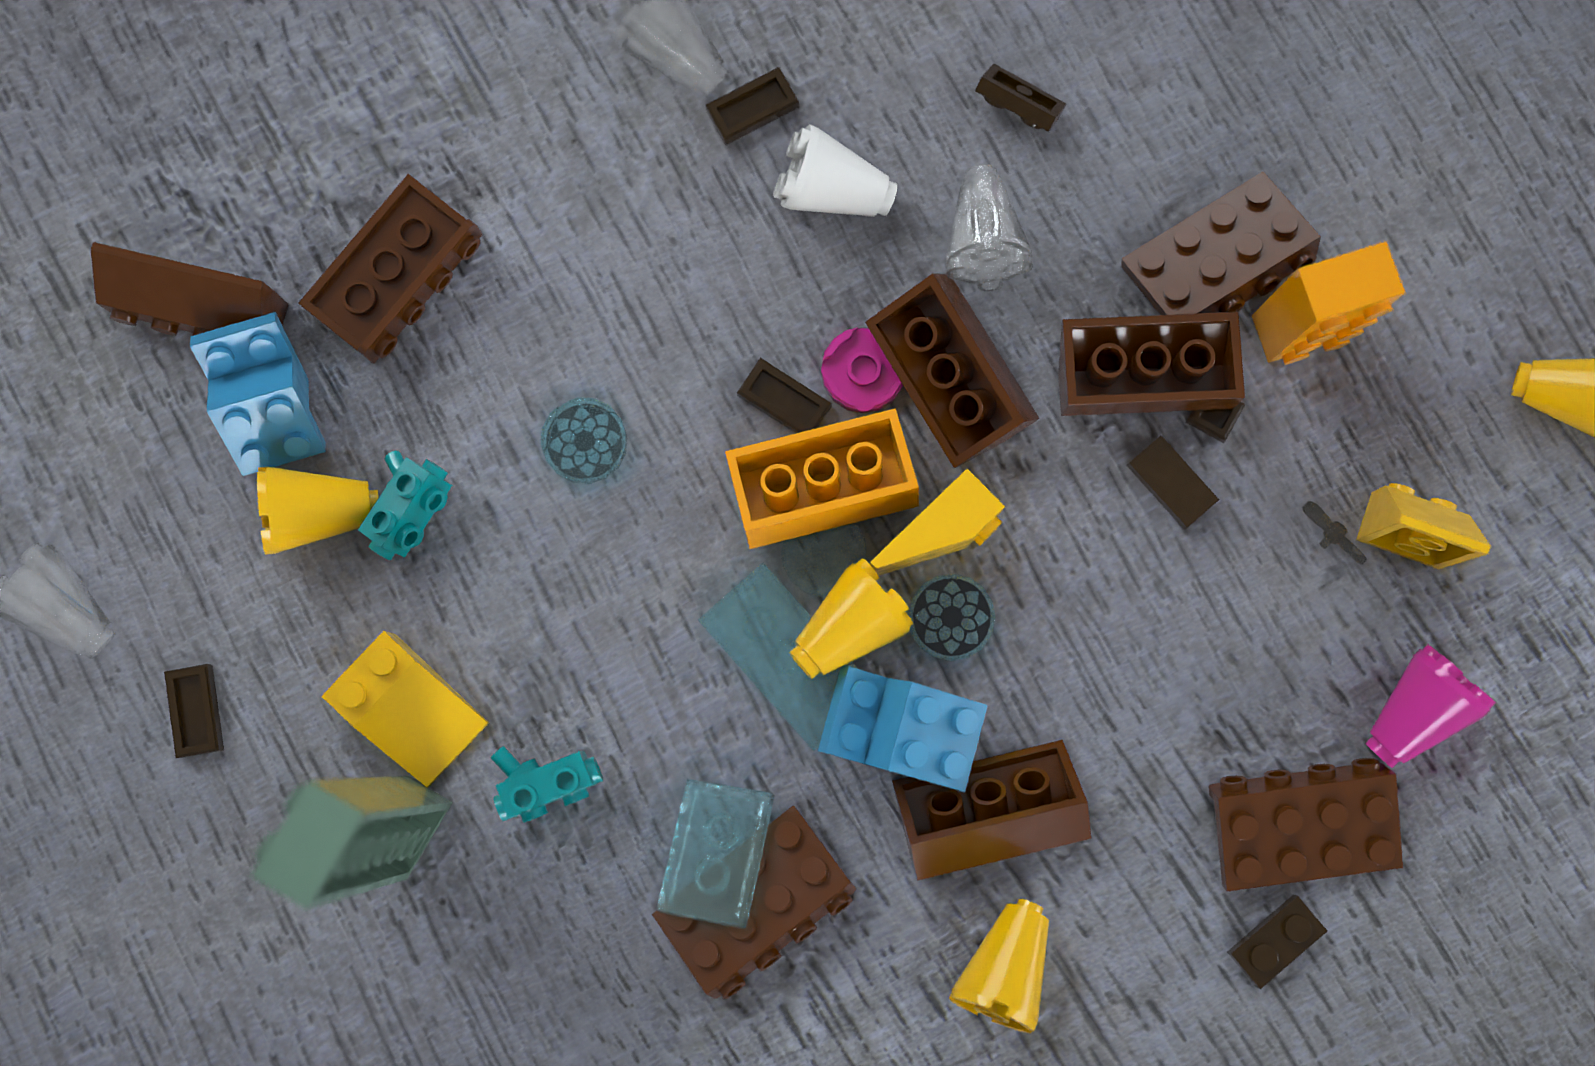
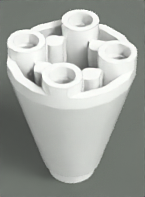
(831, 178)

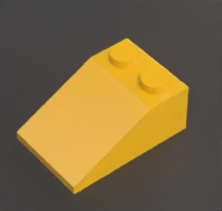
(949, 524)
(1420, 528)
(405, 708)

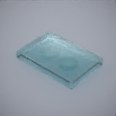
(716, 853)

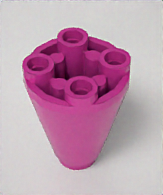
(1426, 708)

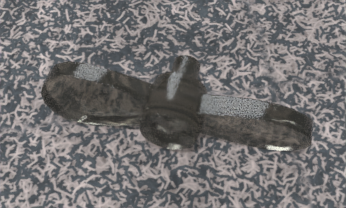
(1333, 531)

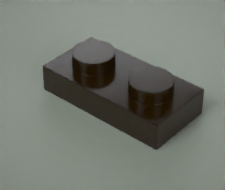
(1011, 92)
(1277, 941)

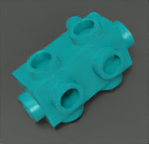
(405, 505)
(533, 787)

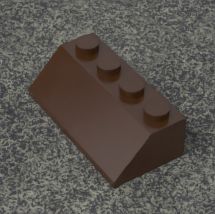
(176, 293)
(1150, 364)
(951, 369)
(1008, 810)

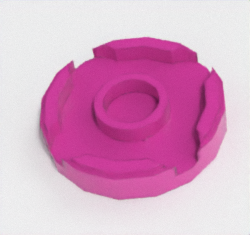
(859, 372)

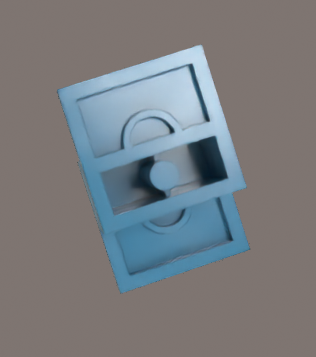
(257, 393)
(903, 727)

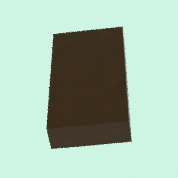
(752, 106)
(783, 398)
(1172, 482)
(194, 711)

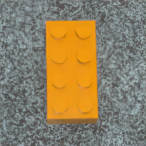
(1328, 303)
(823, 478)

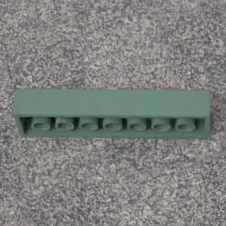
(348, 837)

